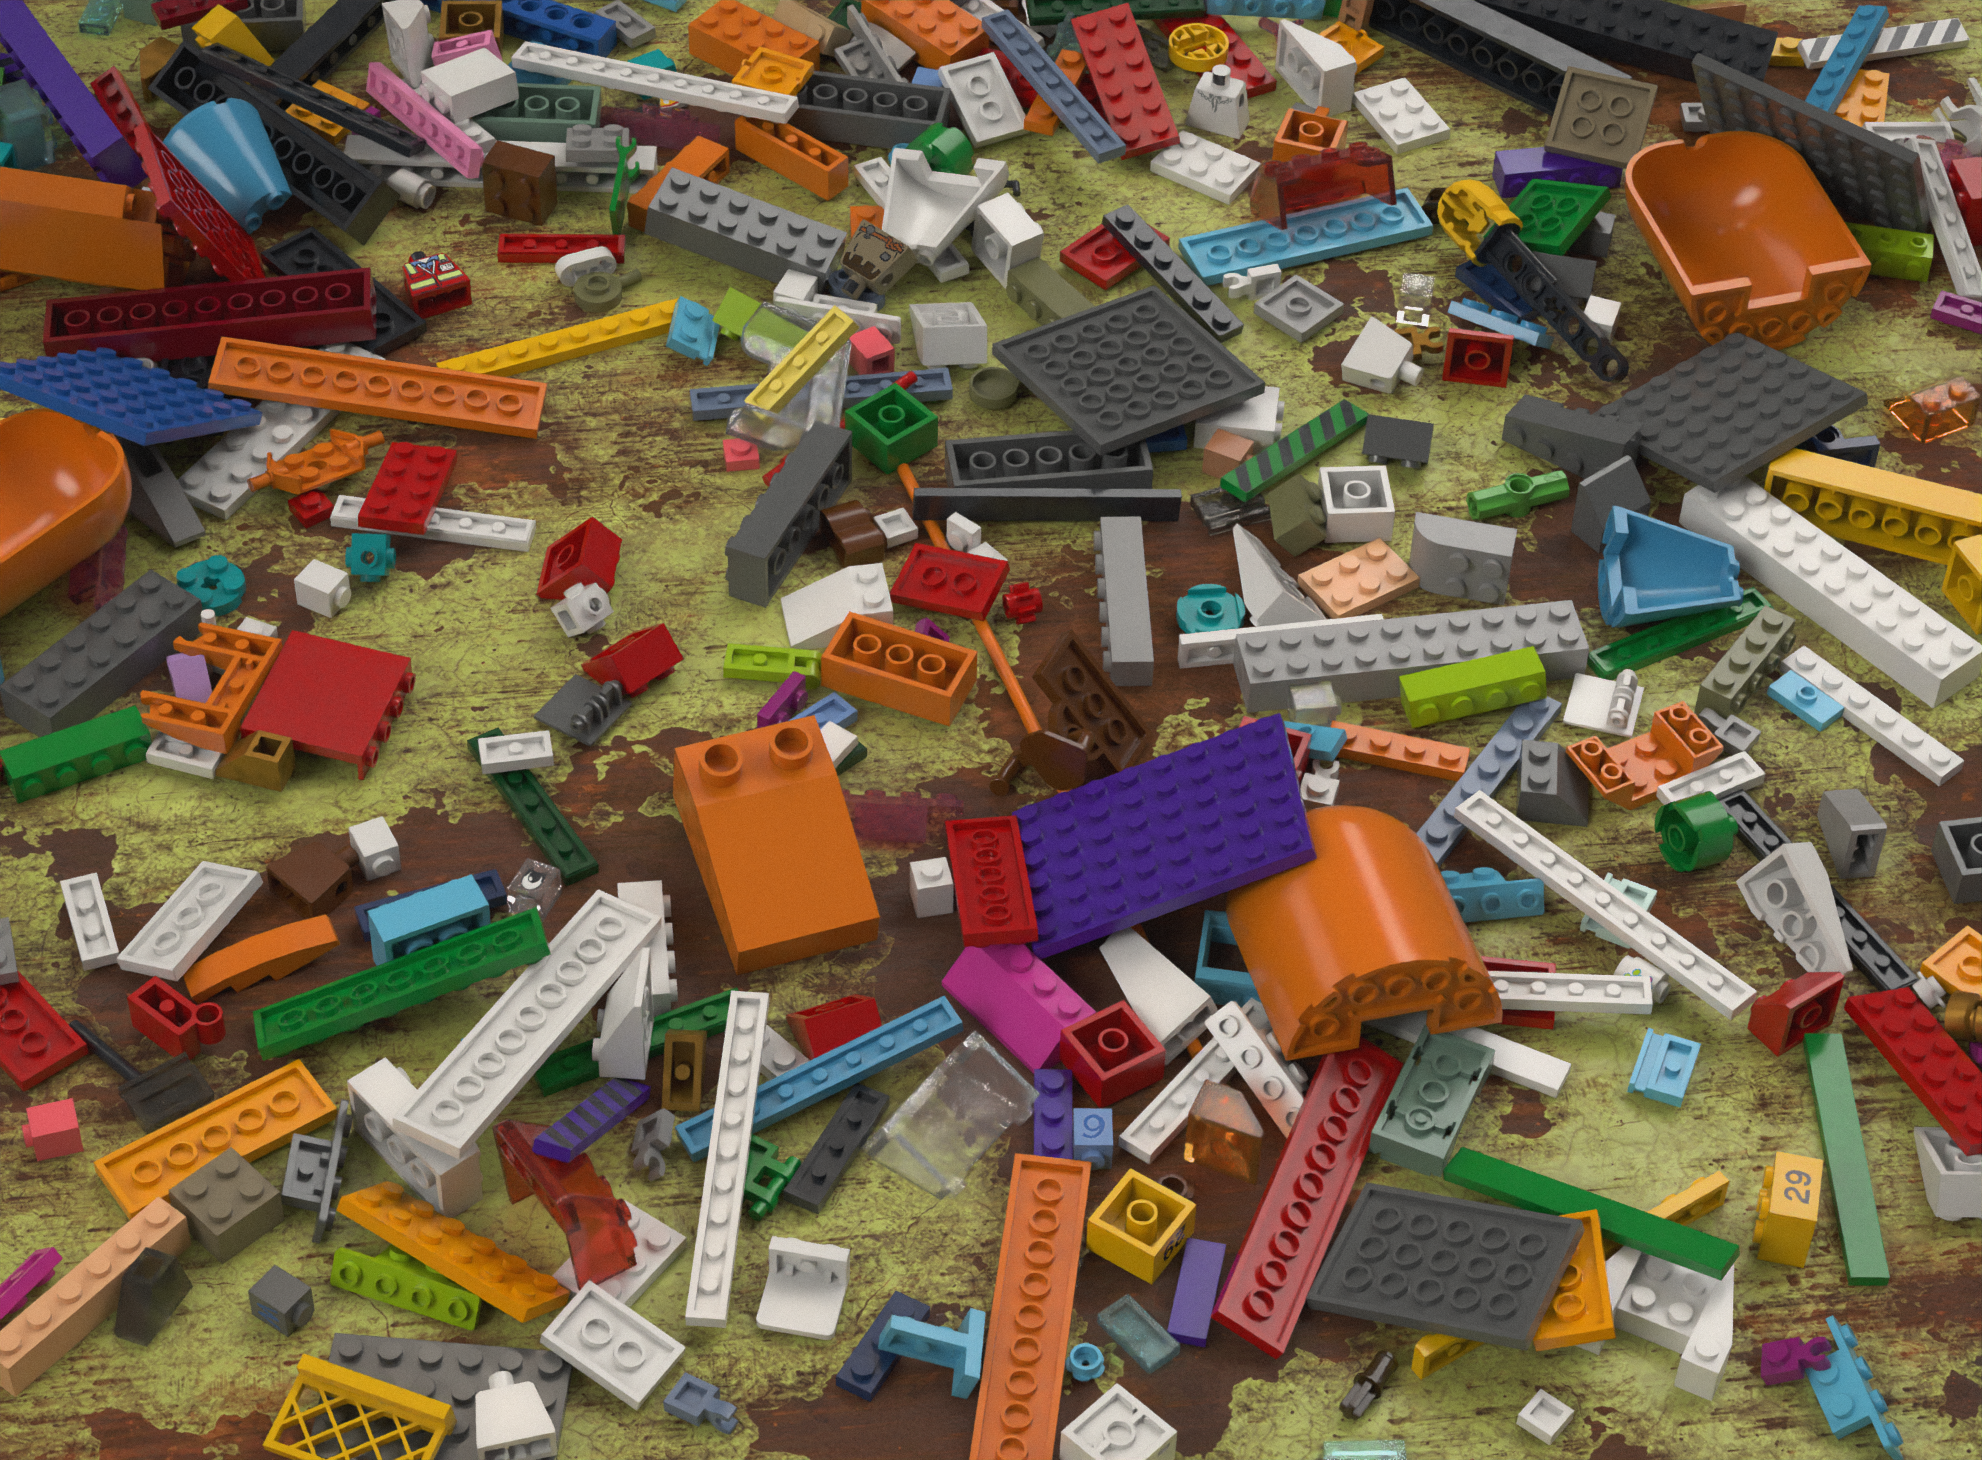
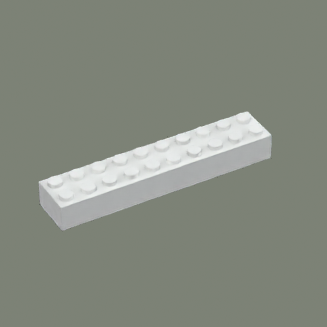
(1836, 589)

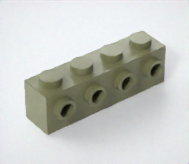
(1747, 663)

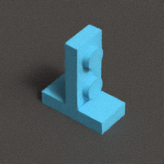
(940, 1346)

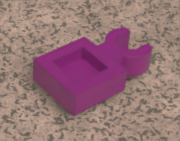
(1790, 1357)

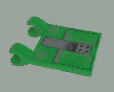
(623, 180)

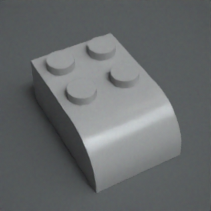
(1462, 557)

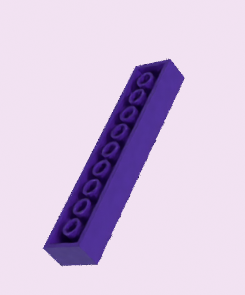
(67, 96)

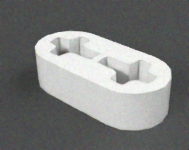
(583, 263)

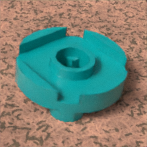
(214, 572)
(1192, 609)

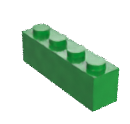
(75, 754)

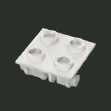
(1605, 703)

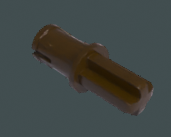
(1368, 1385)

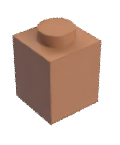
(1225, 453)

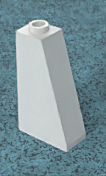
(1158, 991)

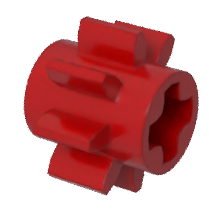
(1022, 603)

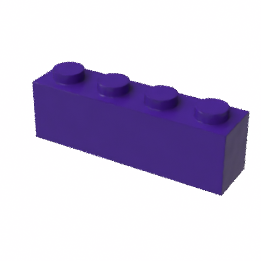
(1519, 166)

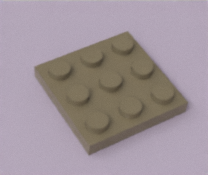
(1600, 117)

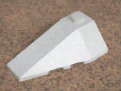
(1267, 588)
(1797, 902)

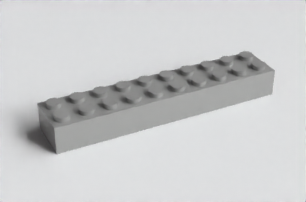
(1369, 656)

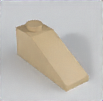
(808, 22)

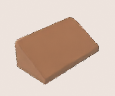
(1731, 9)

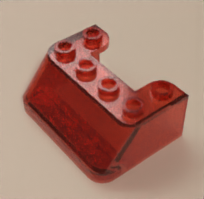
(1321, 179)
(574, 1197)

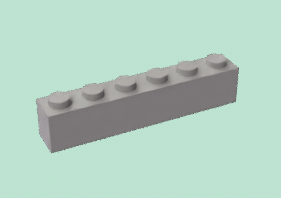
(1125, 601)

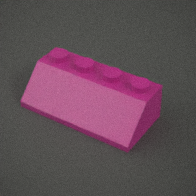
(1016, 1000)

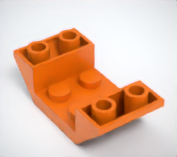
(1635, 768)

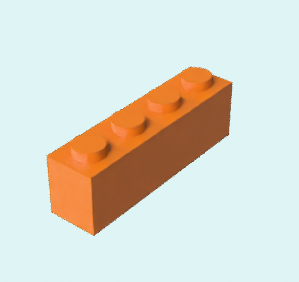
(793, 155)
(699, 158)

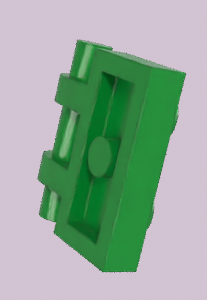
(763, 1162)

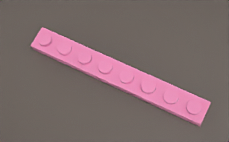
(424, 120)

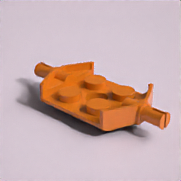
(318, 465)

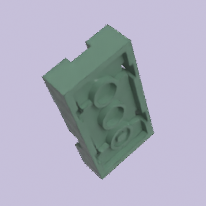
(1431, 1101)

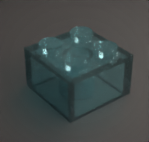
(26, 125)

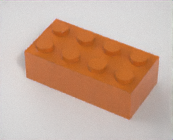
(932, 28)
(735, 31)
(899, 668)

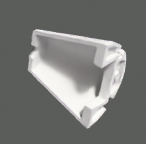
(934, 207)

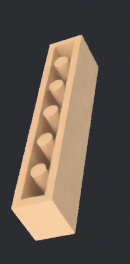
(84, 1296)

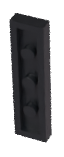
(836, 1148)

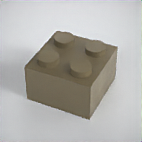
(227, 1205)

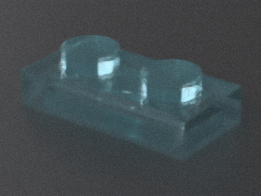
(100, 16)
(1138, 1334)

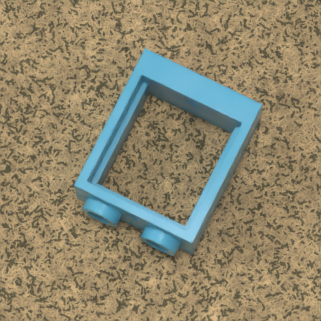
(1220, 983)

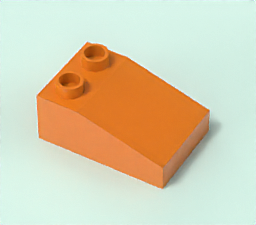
(774, 844)

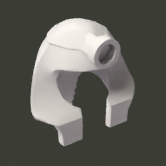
(1971, 127)

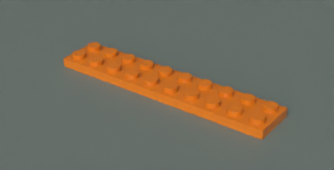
(378, 387)
(1031, 1310)

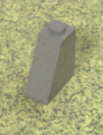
(1851, 832)

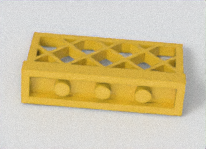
(365, 1393)

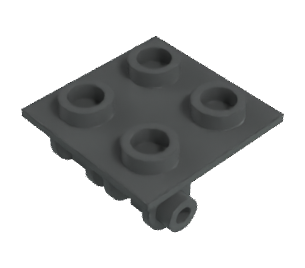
(584, 709)

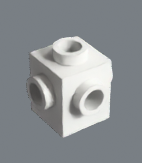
(582, 609)

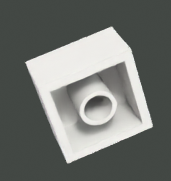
(1005, 236)
(1356, 503)

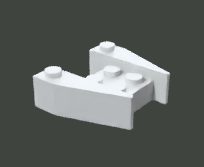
(1675, 1311)

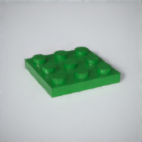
(1556, 213)

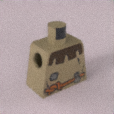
(874, 261)

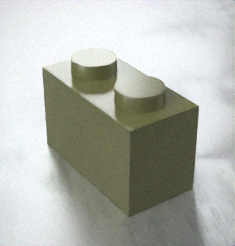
(1297, 515)

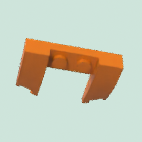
(217, 722)

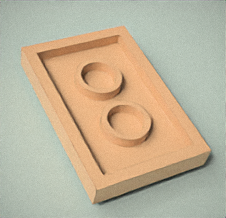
(1358, 580)

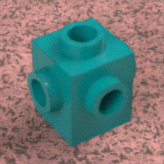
(383, 556)

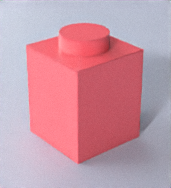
(871, 352)
(53, 1130)

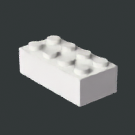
(432, 1174)

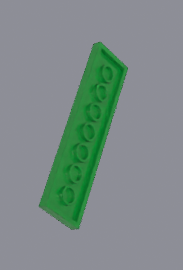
(400, 984)

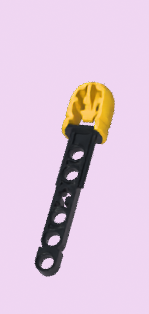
(1500, 248)

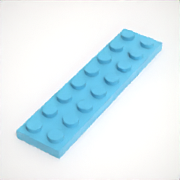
(1308, 237)

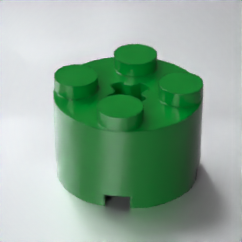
(945, 149)
(1695, 832)

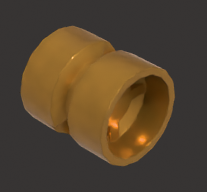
(1964, 1016)

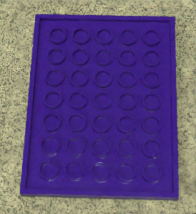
(1164, 835)

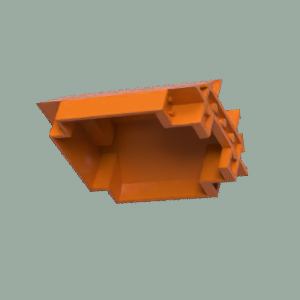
(88, 233)

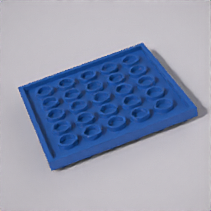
(125, 396)

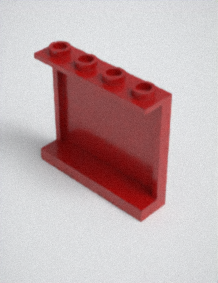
(332, 698)

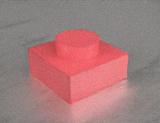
(740, 455)

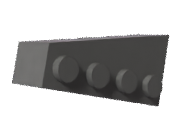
(1570, 437)

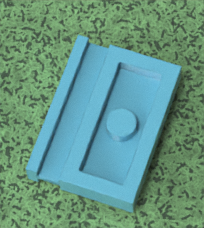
(692, 331)
(1664, 1067)

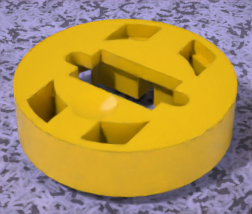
(1195, 36)

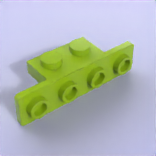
(405, 1283)

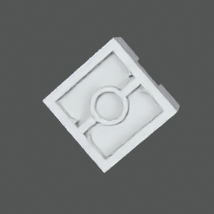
(1118, 1430)

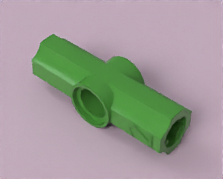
(1517, 495)

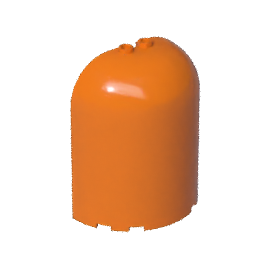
(1744, 236)
(59, 498)
(1359, 937)

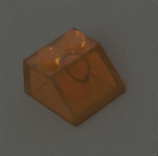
(1936, 408)
(1224, 1133)

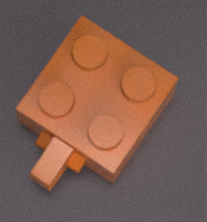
(1308, 134)

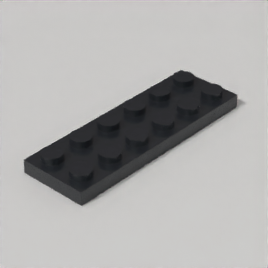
(315, 253)

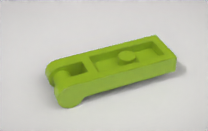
(771, 663)

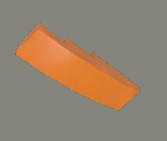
(271, 952)

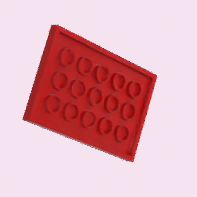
(197, 212)

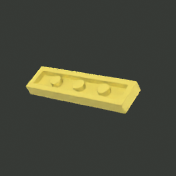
(803, 361)

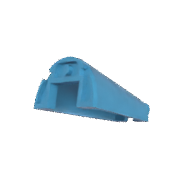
(231, 159)
(1662, 571)

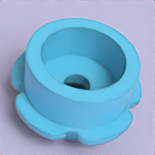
(1085, 1354)

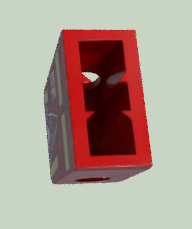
(435, 284)

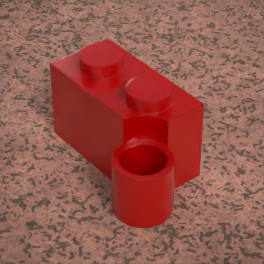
(174, 1020)

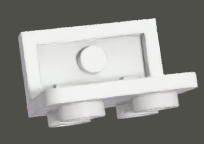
(804, 1288)

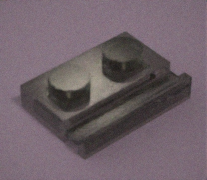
(1222, 510)
(166, 1093)

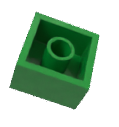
(892, 428)

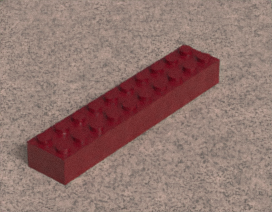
(194, 317)

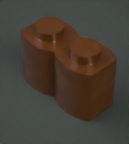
(852, 534)

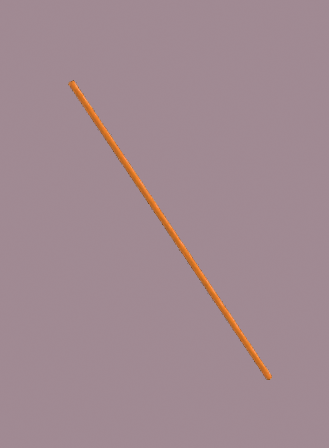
(1001, 664)

